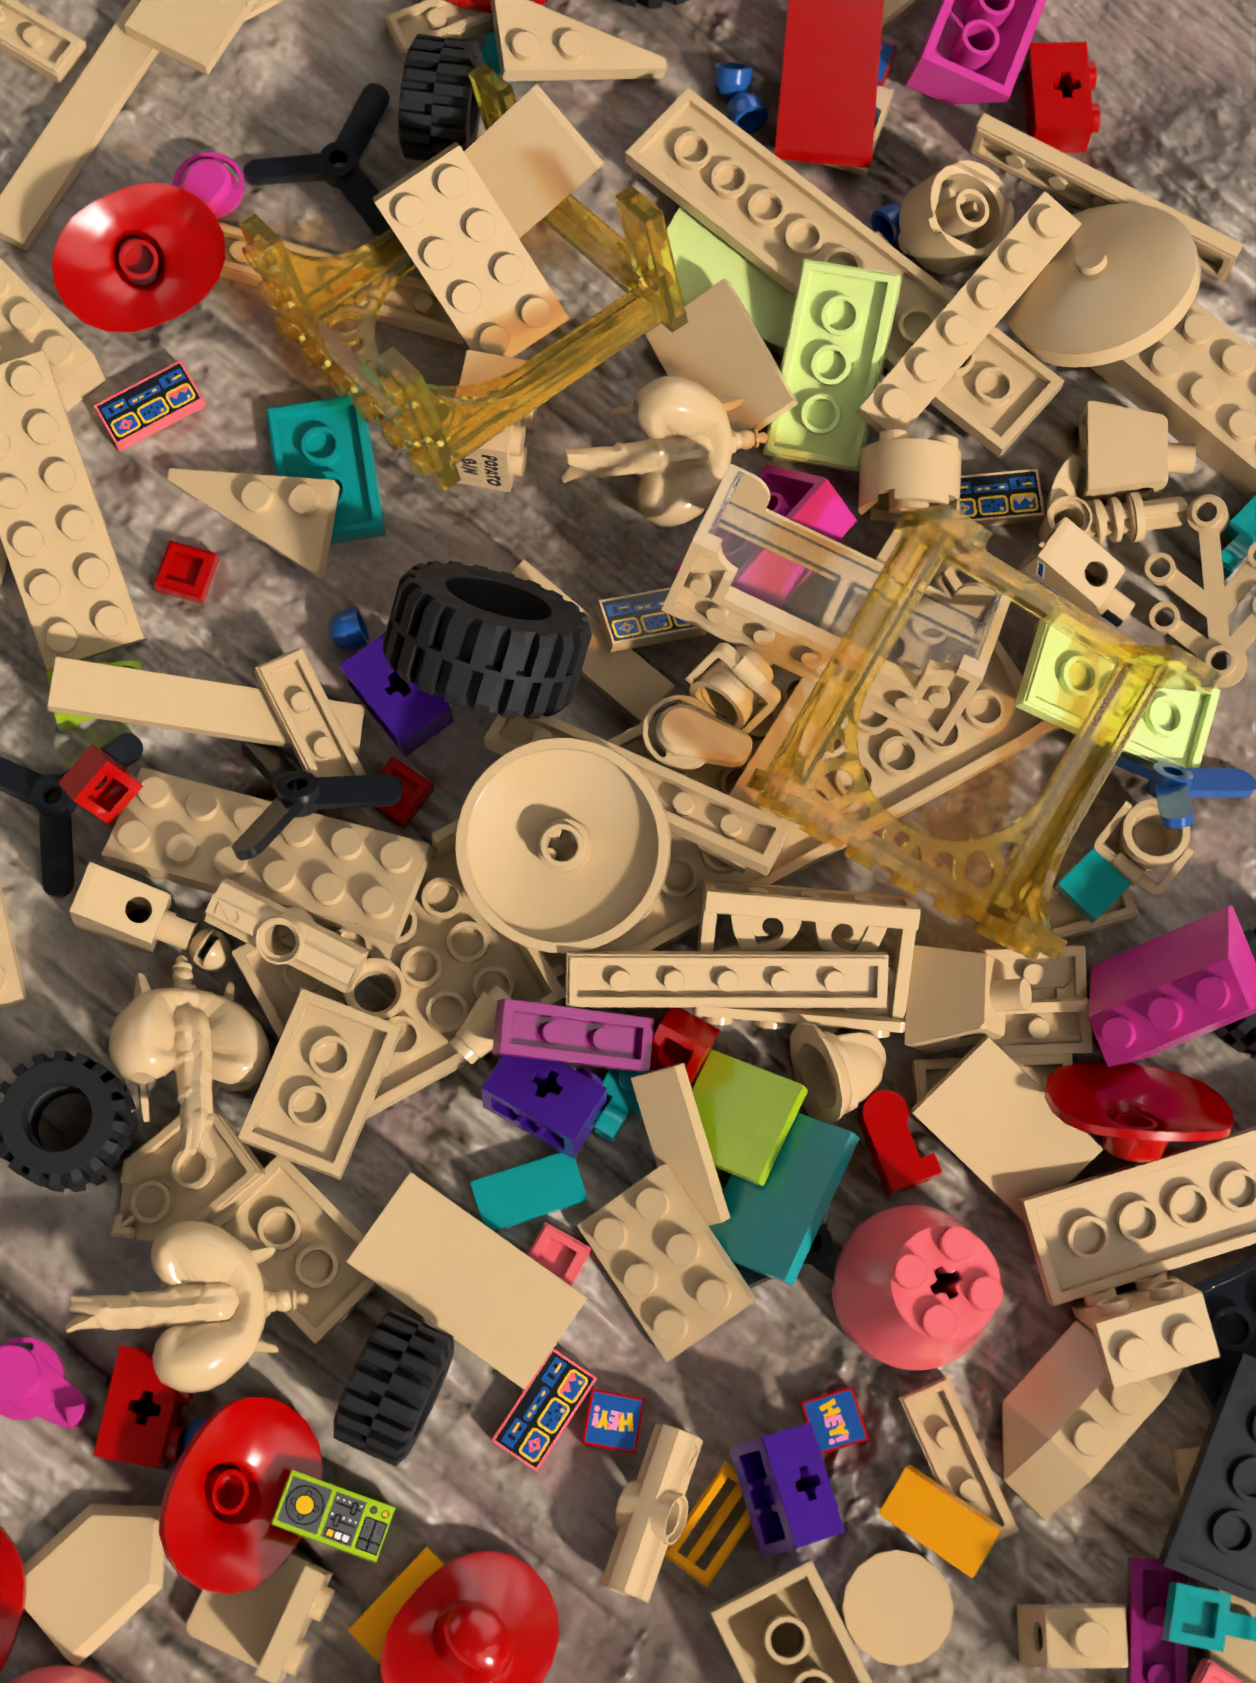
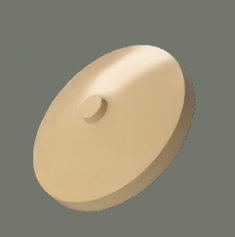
(1109, 288)
(563, 845)

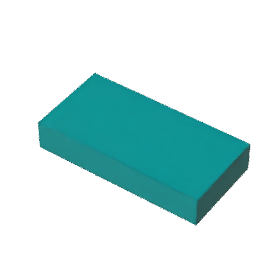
(529, 1191)

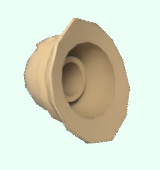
(835, 1069)

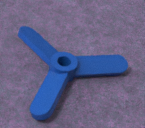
(1175, 786)

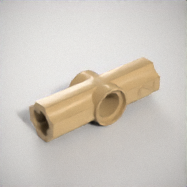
(257, 921)
(651, 1513)

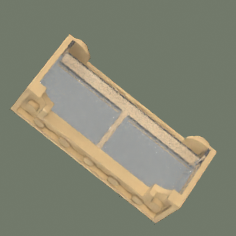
(797, 591)

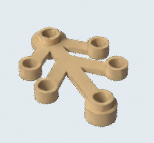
(1213, 601)

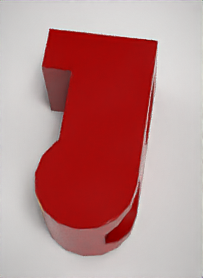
(891, 1145)

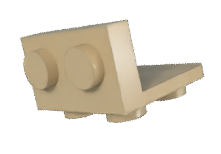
(1148, 1328)
(266, 1622)

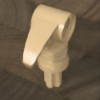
(1114, 519)

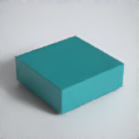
(1092, 885)

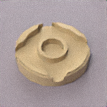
(897, 1607)

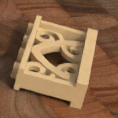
(866, 914)

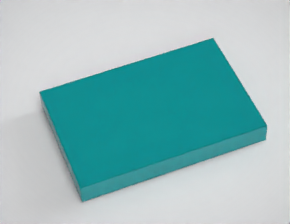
(333, 444)
(777, 1223)

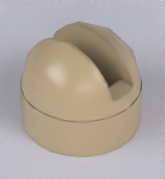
(218, 955)

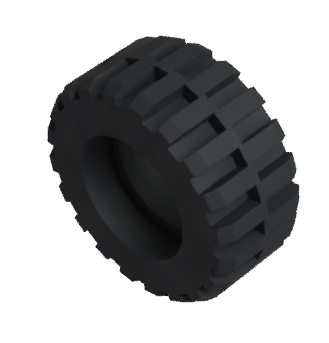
(486, 639)

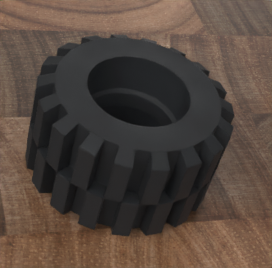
(437, 96)
(95, 1152)
(393, 1387)

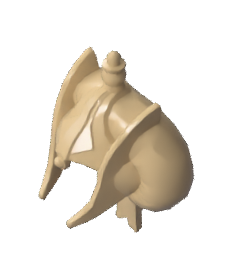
(682, 457)
(200, 1037)
(207, 1300)

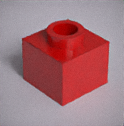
(100, 784)
(682, 1040)

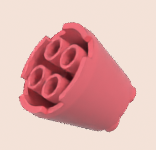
(895, 1302)

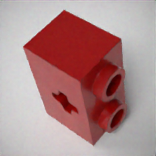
(1059, 95)
(123, 1428)

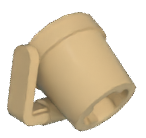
(735, 685)
(1145, 845)

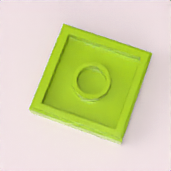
(745, 1114)

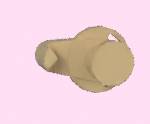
(692, 735)

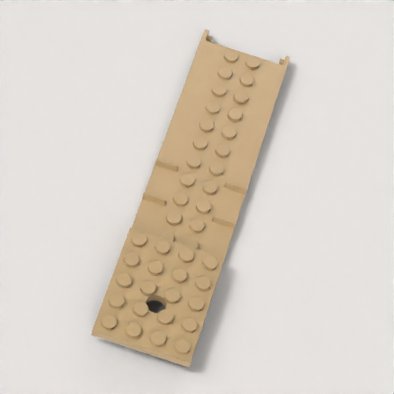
(455, 954)

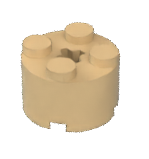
(954, 218)
(908, 474)

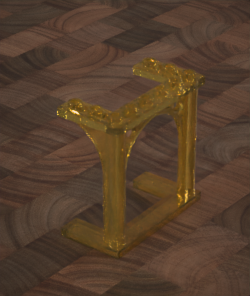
(448, 423)
(1017, 896)

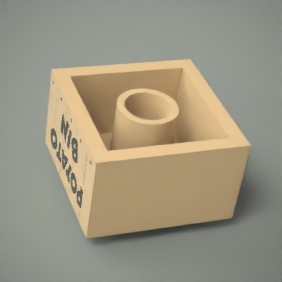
(504, 455)

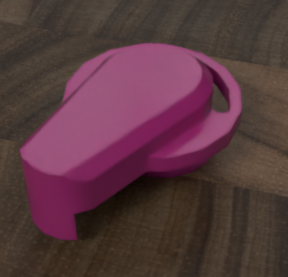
(212, 181)
(36, 1386)

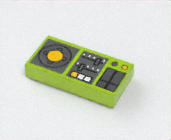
(332, 1516)

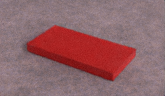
(829, 82)

